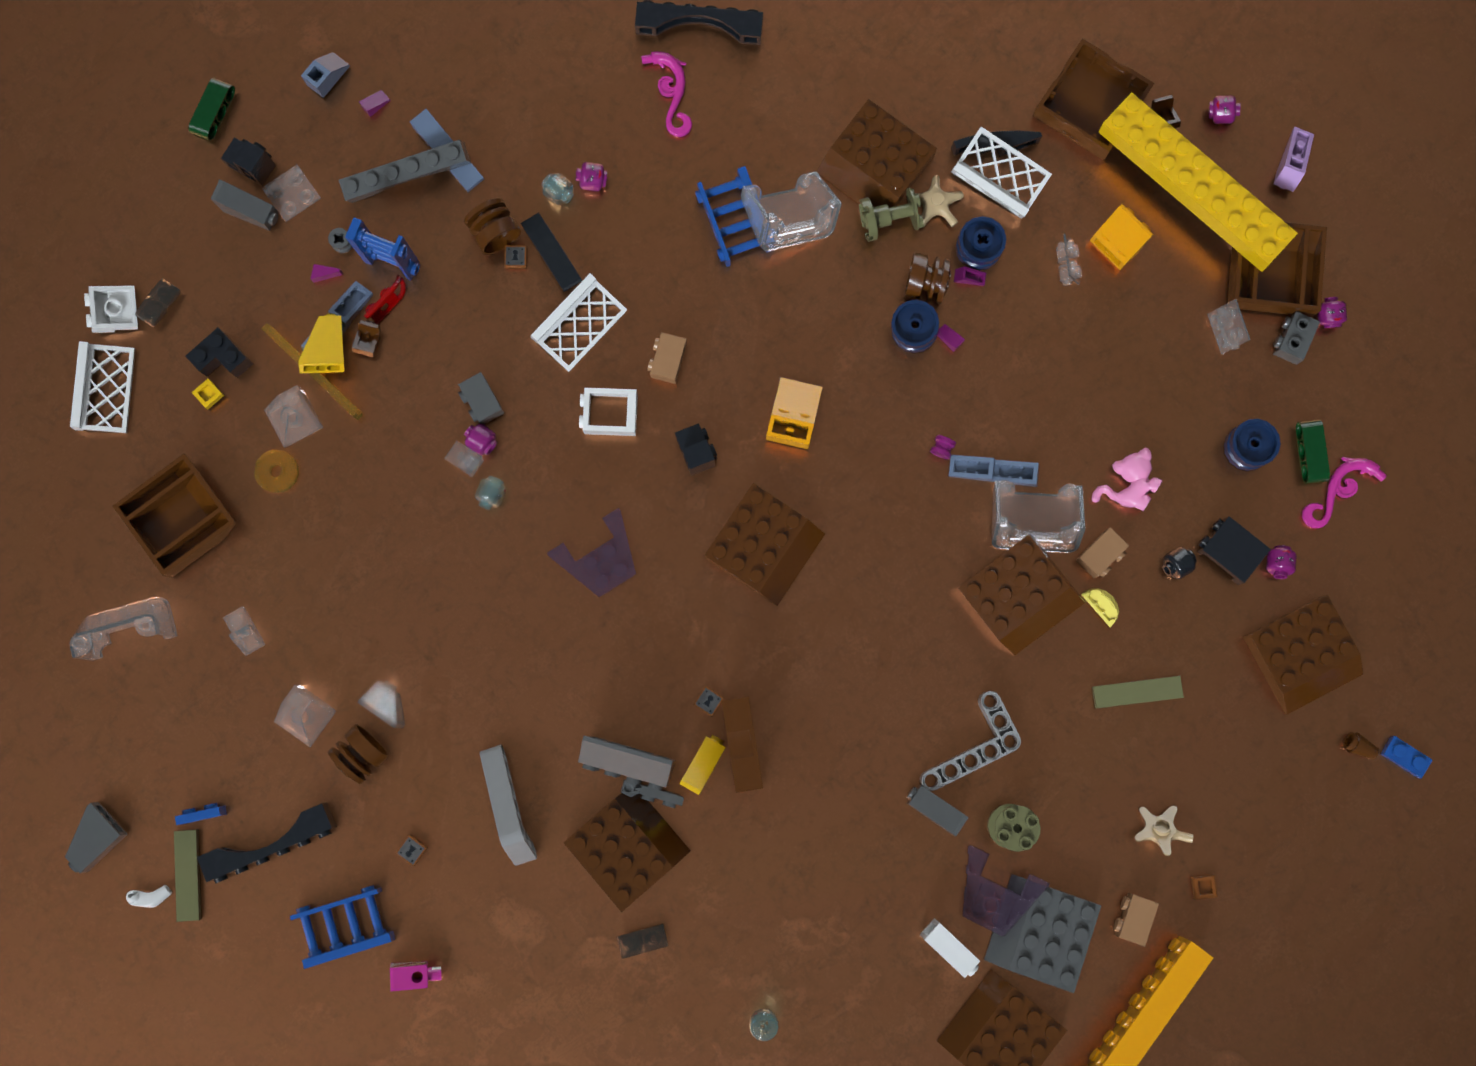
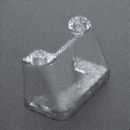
(792, 214)
(1052, 519)
(149, 617)

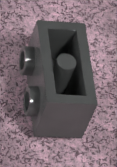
(1295, 337)
(480, 398)

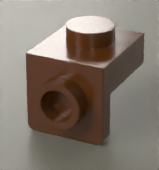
(1164, 108)
(366, 338)

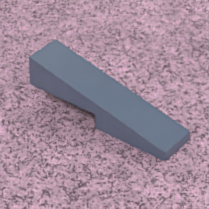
(434, 137)
(349, 305)
(994, 470)

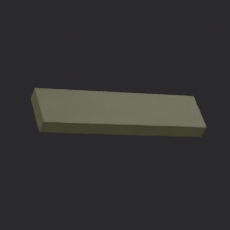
(1137, 692)
(187, 875)

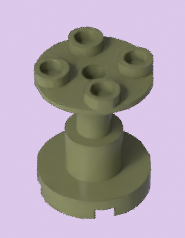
(882, 215)
(1013, 827)

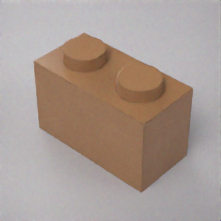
(667, 358)
(1103, 553)
(1135, 919)

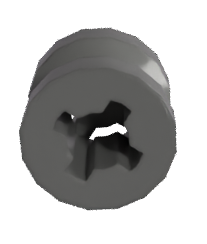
(342, 245)

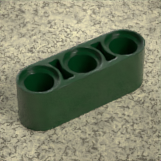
(211, 109)
(1312, 451)

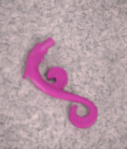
(676, 92)
(1335, 487)

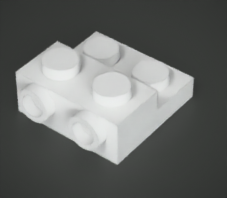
(111, 308)

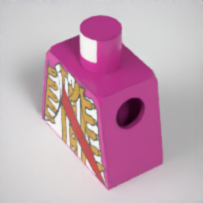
(402, 978)

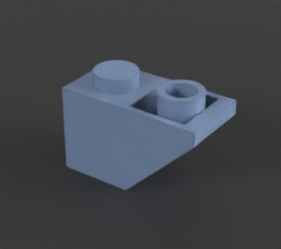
(324, 73)

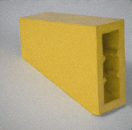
(324, 347)
(703, 764)

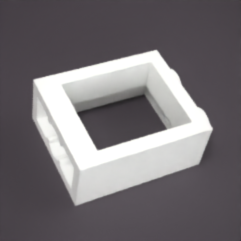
(585, 401)
(950, 948)

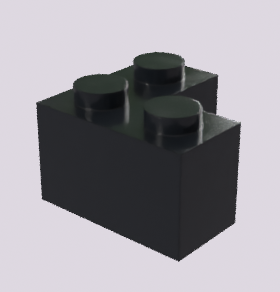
(249, 160)
(219, 350)
(695, 449)

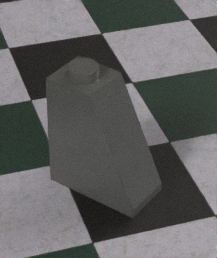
(244, 205)
(936, 810)
(93, 838)

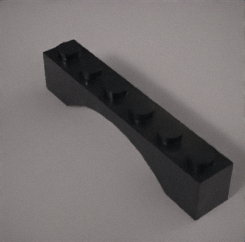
(657, 17)
(223, 861)

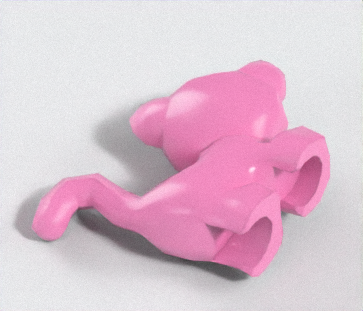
(1136, 470)

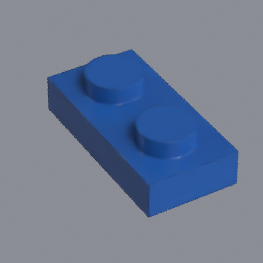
(1406, 757)
(209, 811)

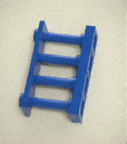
(702, 196)
(372, 247)
(359, 943)

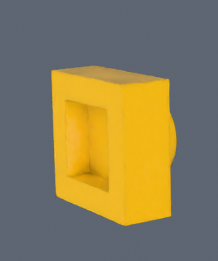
(207, 393)

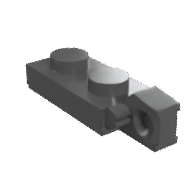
(669, 799)

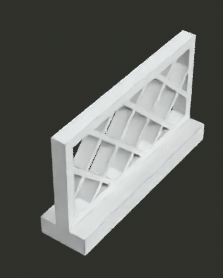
(987, 185)
(565, 309)
(83, 389)

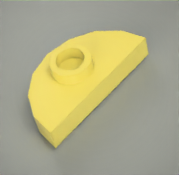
(1103, 604)

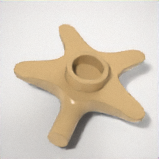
(937, 202)
(1161, 829)

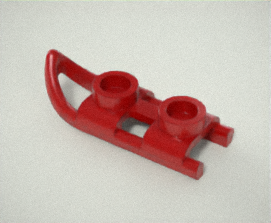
(386, 296)

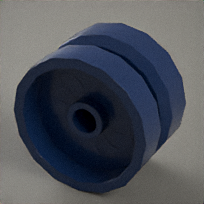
(992, 240)
(923, 317)
(1262, 437)

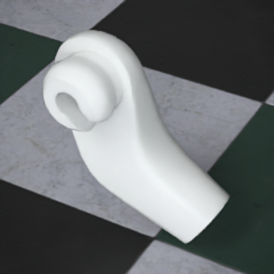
(148, 900)

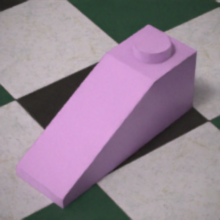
(1294, 159)

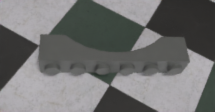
(419, 165)

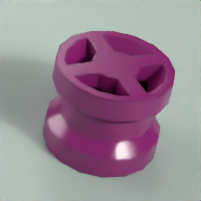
(943, 447)

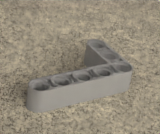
(978, 751)
(505, 806)

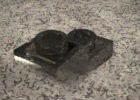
(157, 302)
(642, 941)

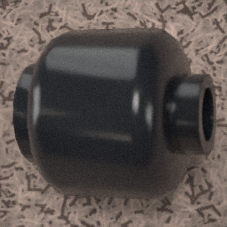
(1179, 563)

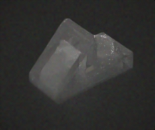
(464, 458)
(243, 631)

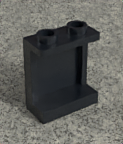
(1233, 549)

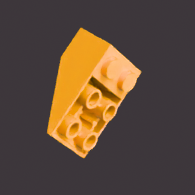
(1121, 236)
(794, 413)

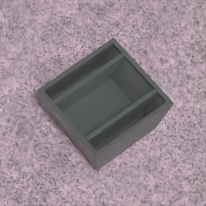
(626, 761)
(1048, 939)

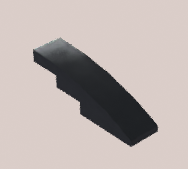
(1016, 139)
(551, 252)

